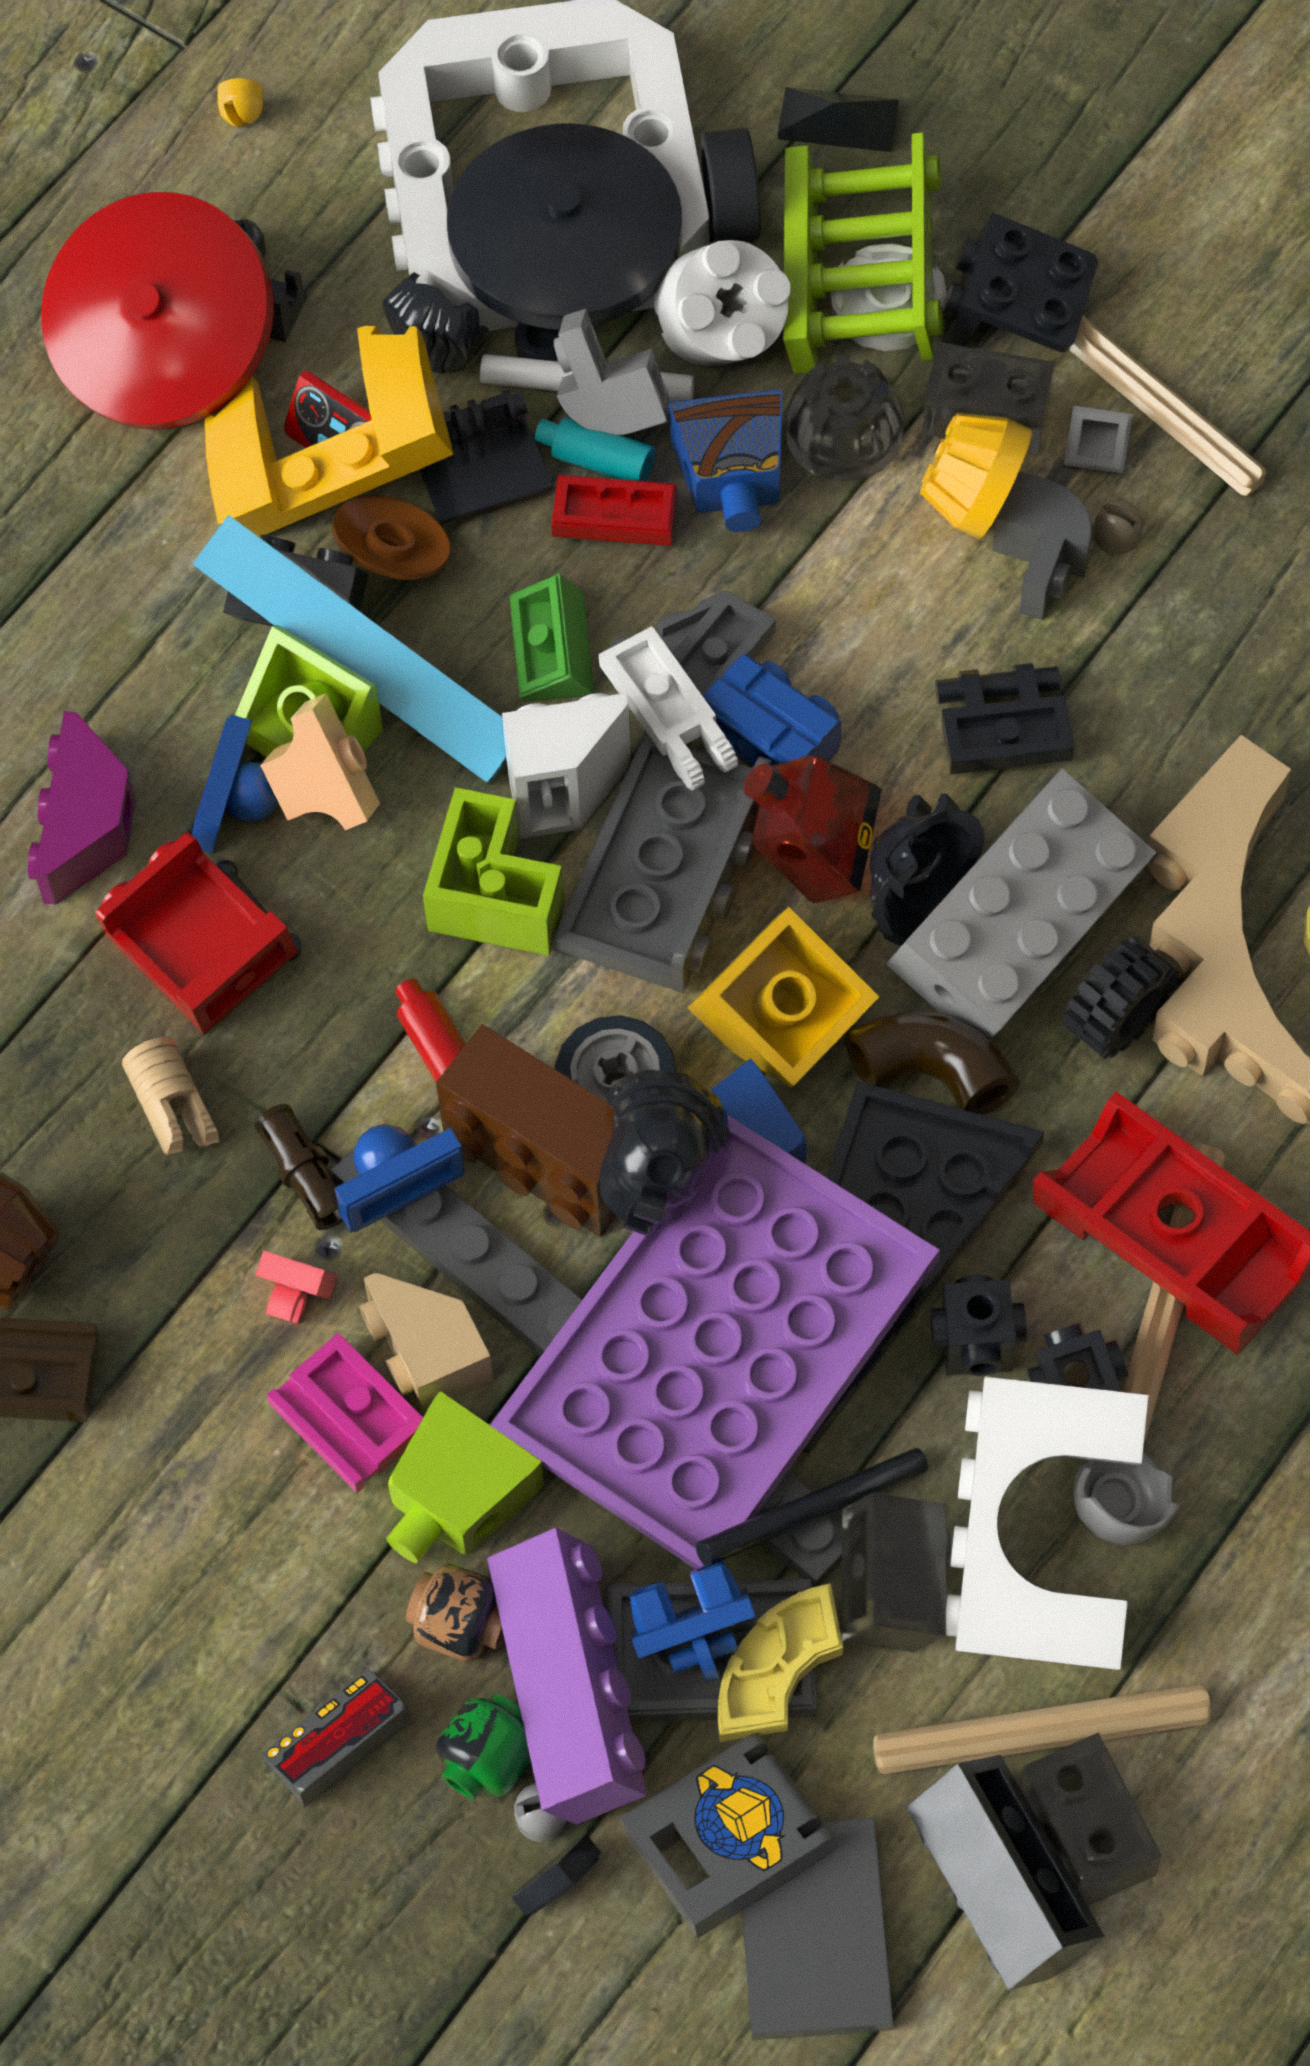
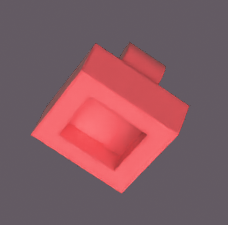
(293, 1285)

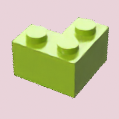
(482, 888)

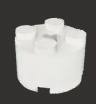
(753, 298)

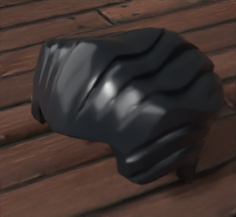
(446, 329)

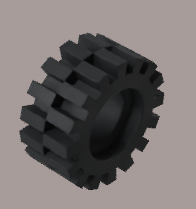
(1120, 997)

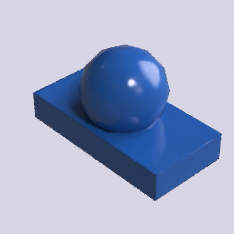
(232, 786)
(396, 1173)

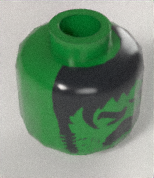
(484, 1747)

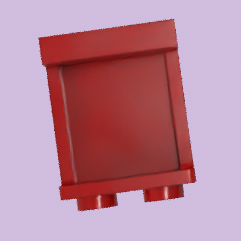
(194, 932)

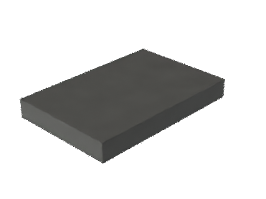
(686, 1695)
(821, 1945)

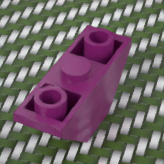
(82, 813)

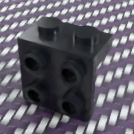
(1019, 285)

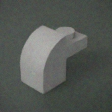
(607, 395)

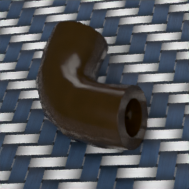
(934, 1047)

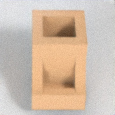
(321, 768)

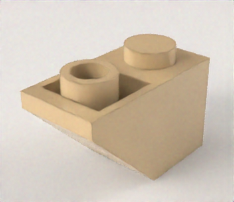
(429, 1337)

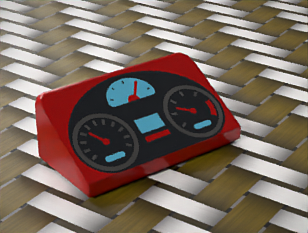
(320, 412)

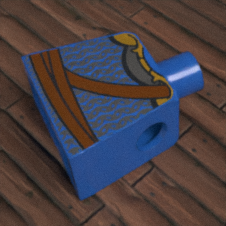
(730, 453)

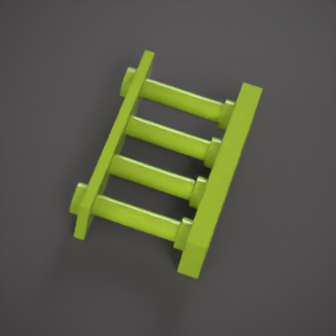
(808, 233)

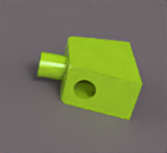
(458, 1481)

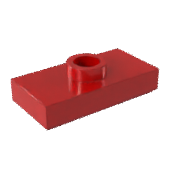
(614, 510)

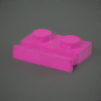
(346, 1412)

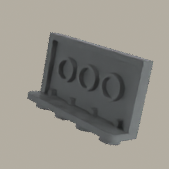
(661, 870)

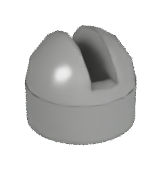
(536, 1824)

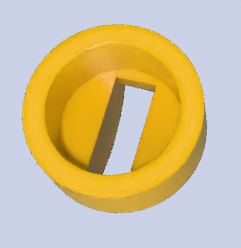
(240, 101)

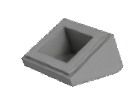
(1098, 439)

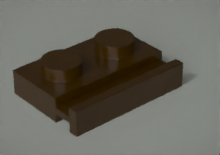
(46, 1369)

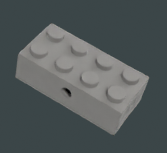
(1021, 907)

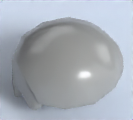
(1124, 1500)

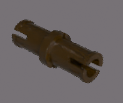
(300, 1164)

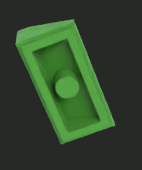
(551, 640)

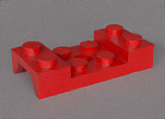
(1225, 1266)

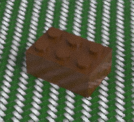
(529, 1127)

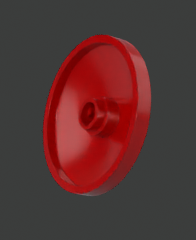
(157, 310)

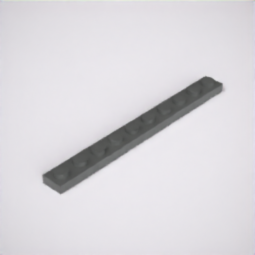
(535, 1310)

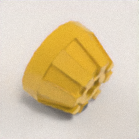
(975, 470)

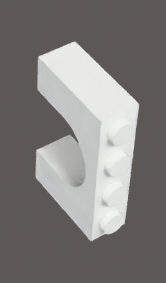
(997, 1606)

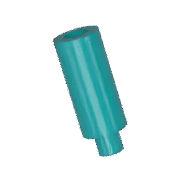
(597, 450)

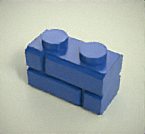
(770, 717)

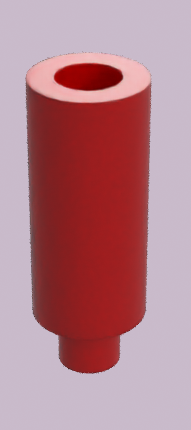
(428, 1026)

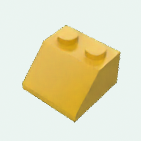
(783, 1000)

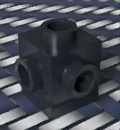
(978, 1326)
(1073, 1345)

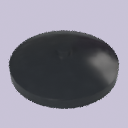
(564, 224)

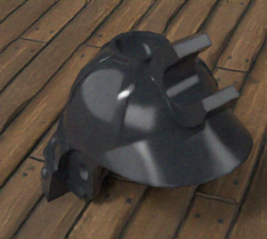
(920, 863)
(659, 1146)

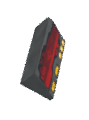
(337, 1737)

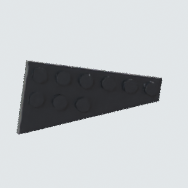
(930, 1173)

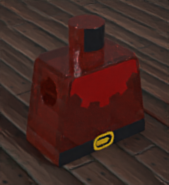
(814, 824)

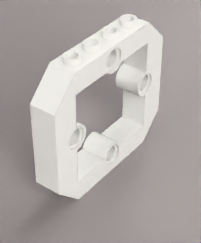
(519, 59)

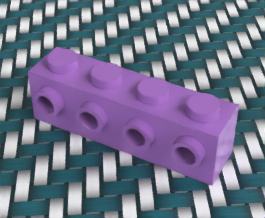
(567, 1676)

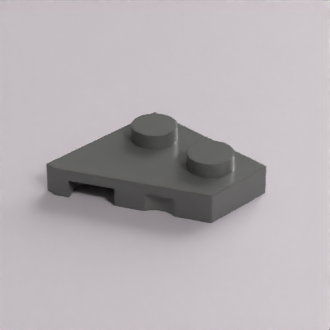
(714, 636)

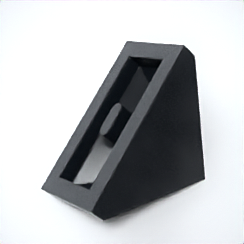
(838, 119)

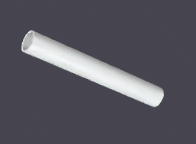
(548, 375)

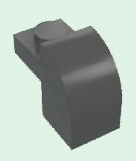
(1049, 530)

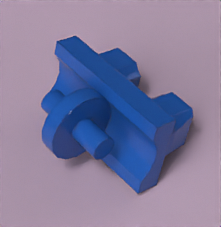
(662, 1628)

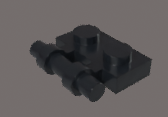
(1004, 732)

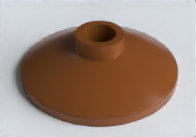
(391, 537)

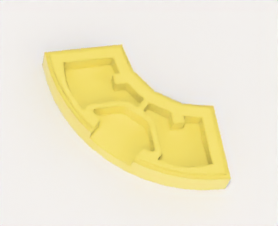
(773, 1660)

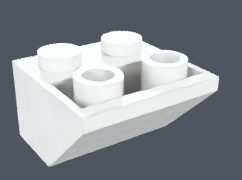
(565, 760)

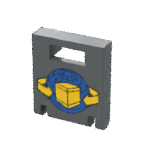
(741, 1825)

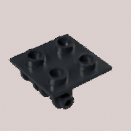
(491, 460)

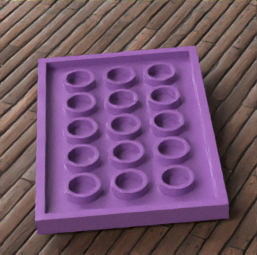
(717, 1346)

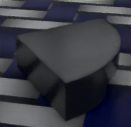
(557, 1876)

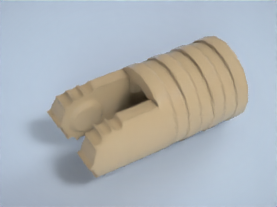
(166, 1092)

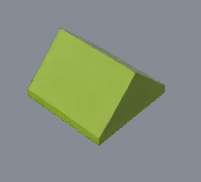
(294, 673)

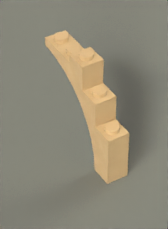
(1220, 1004)

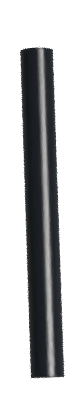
(811, 1507)

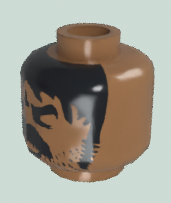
(455, 1613)

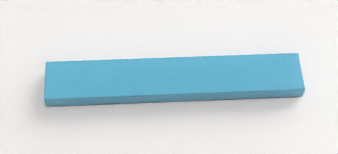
(323, 619)

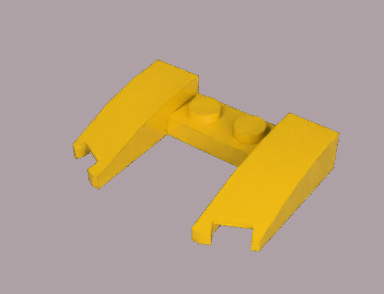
(400, 438)

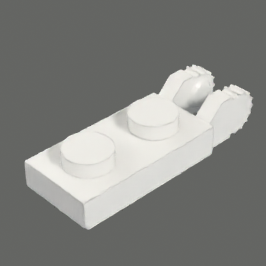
(666, 704)

